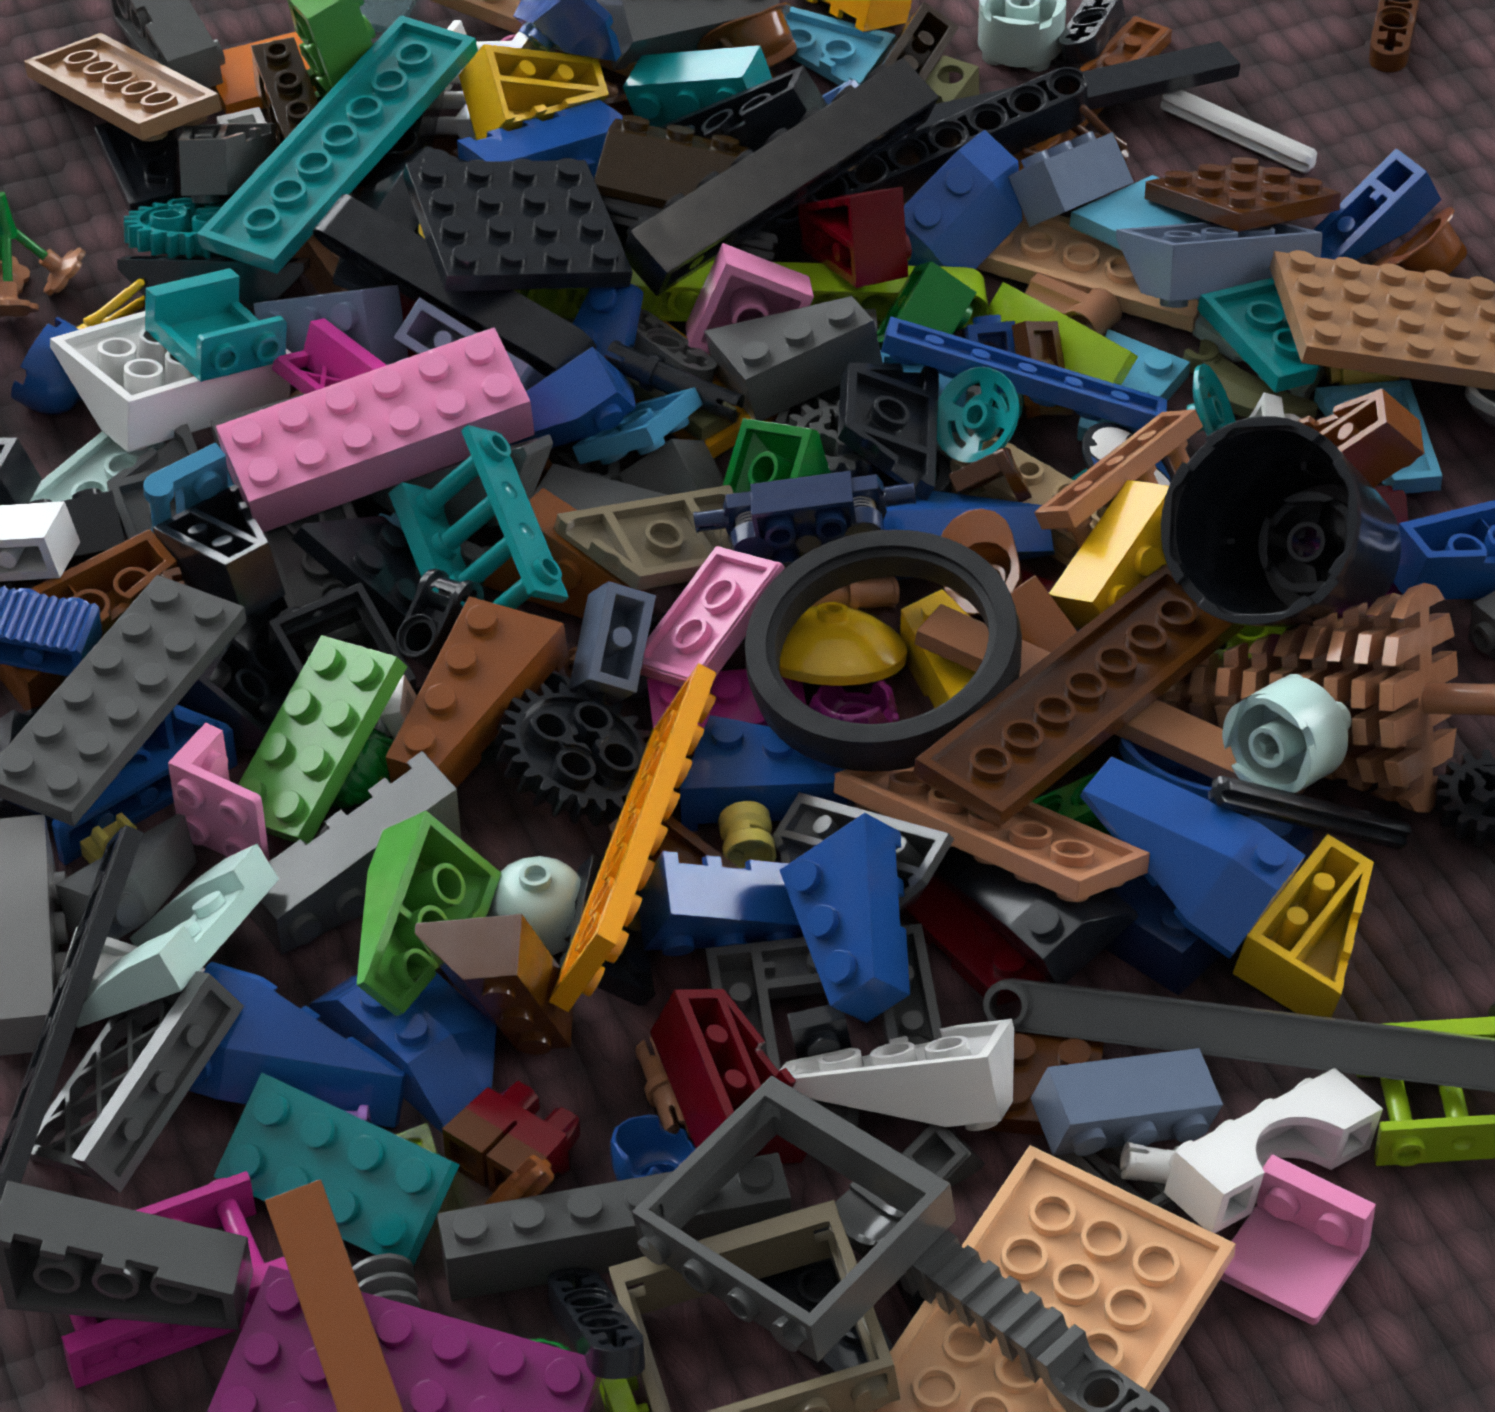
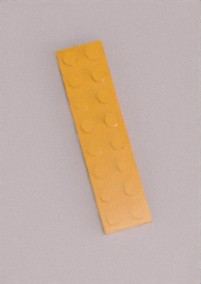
(635, 837)

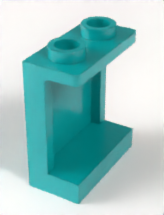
(210, 328)

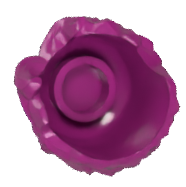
(861, 708)

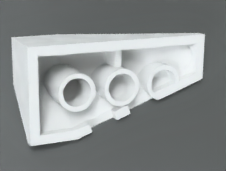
(939, 1082)

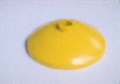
(841, 647)

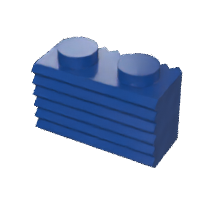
(46, 631)

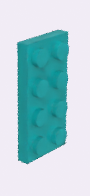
(375, 1181)

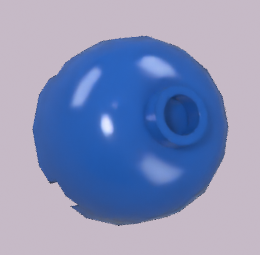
(47, 385)

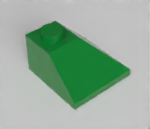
(773, 453)

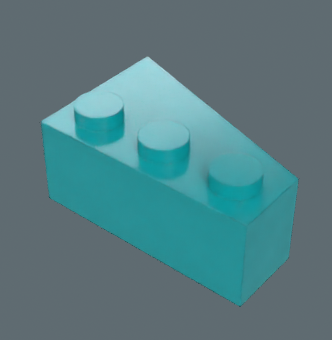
(683, 82)

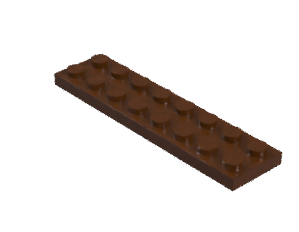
(1073, 699)

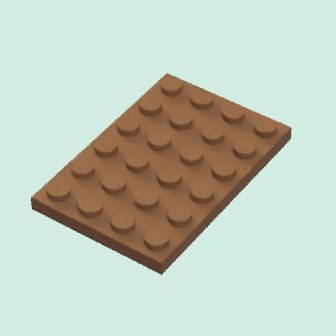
(1388, 319)

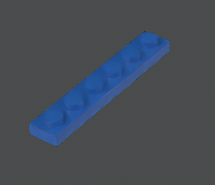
(1038, 380)

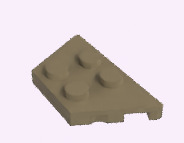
(647, 539)

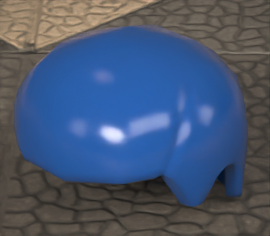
(645, 1148)

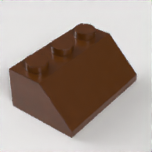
(503, 974)

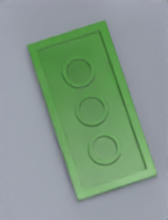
(319, 735)

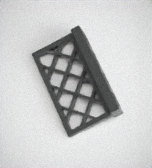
(144, 1097)

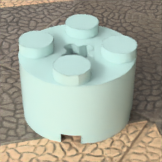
(1021, 32)
(1287, 734)

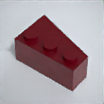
(858, 235)
(715, 1062)

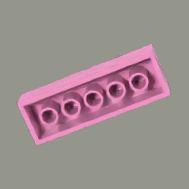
(373, 429)

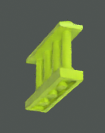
(1446, 1139)

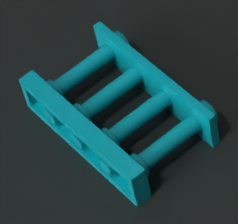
(438, 545)

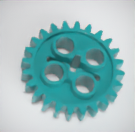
(170, 227)

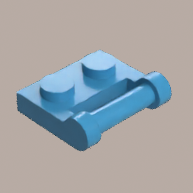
(191, 478)

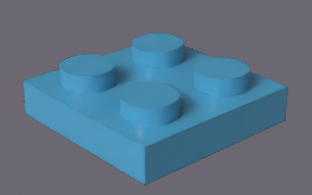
(641, 428)

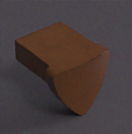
(988, 470)

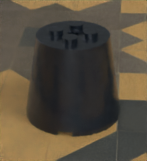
(1255, 509)

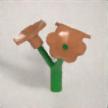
(15, 275)

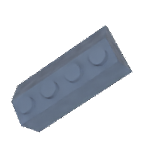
(1204, 257)

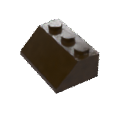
(658, 163)

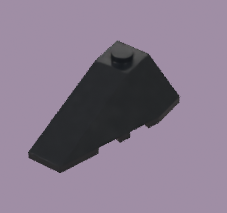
(243, 683)

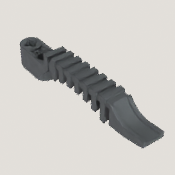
(1002, 1311)

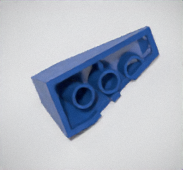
(580, 400)
(942, 507)
(1204, 857)
(298, 1050)

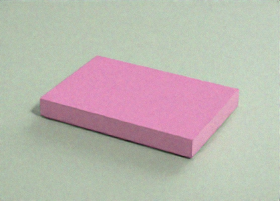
(708, 616)

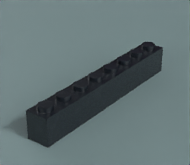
(778, 175)

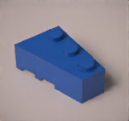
(749, 764)

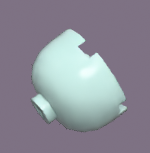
(543, 893)

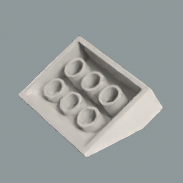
(145, 392)

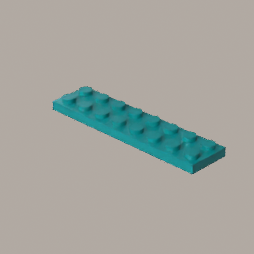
(337, 144)

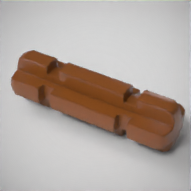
(529, 1180)

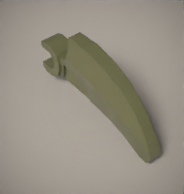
(1243, 388)

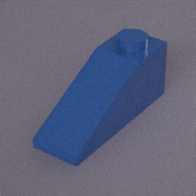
(1379, 209)

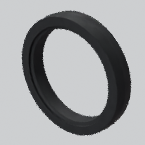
(857, 559)

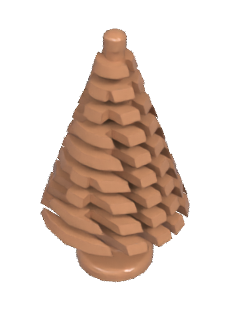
(1373, 667)

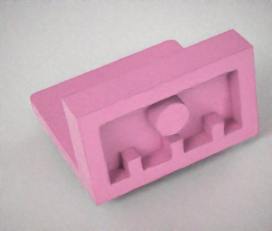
(214, 807)
(1299, 1241)

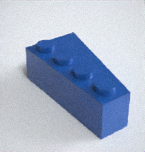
(571, 134)

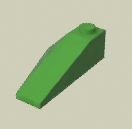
(416, 877)

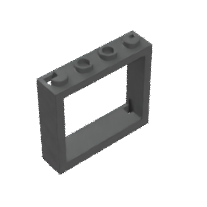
(836, 1143)

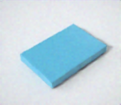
(1125, 210)

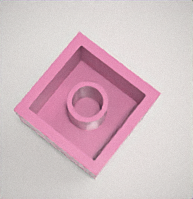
(744, 289)

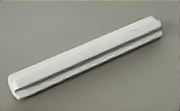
(1240, 130)

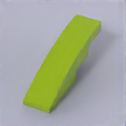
(1081, 346)

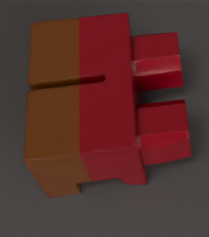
(502, 1130)

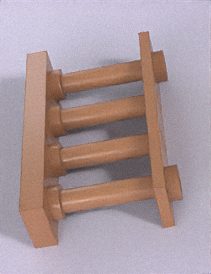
(1131, 460)

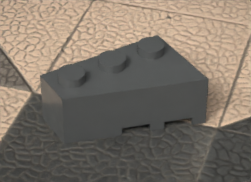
(792, 353)

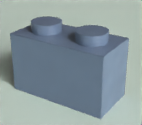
(612, 642)

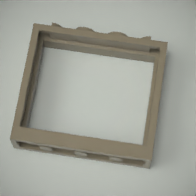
(762, 1252)

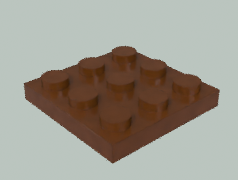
(1242, 194)

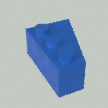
(714, 905)
(851, 916)

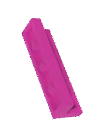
(328, 355)

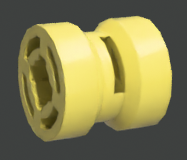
(746, 833)

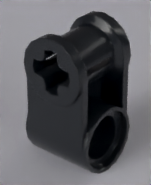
(433, 615)

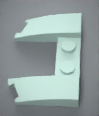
(181, 936)

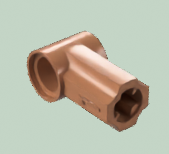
(1095, 310)

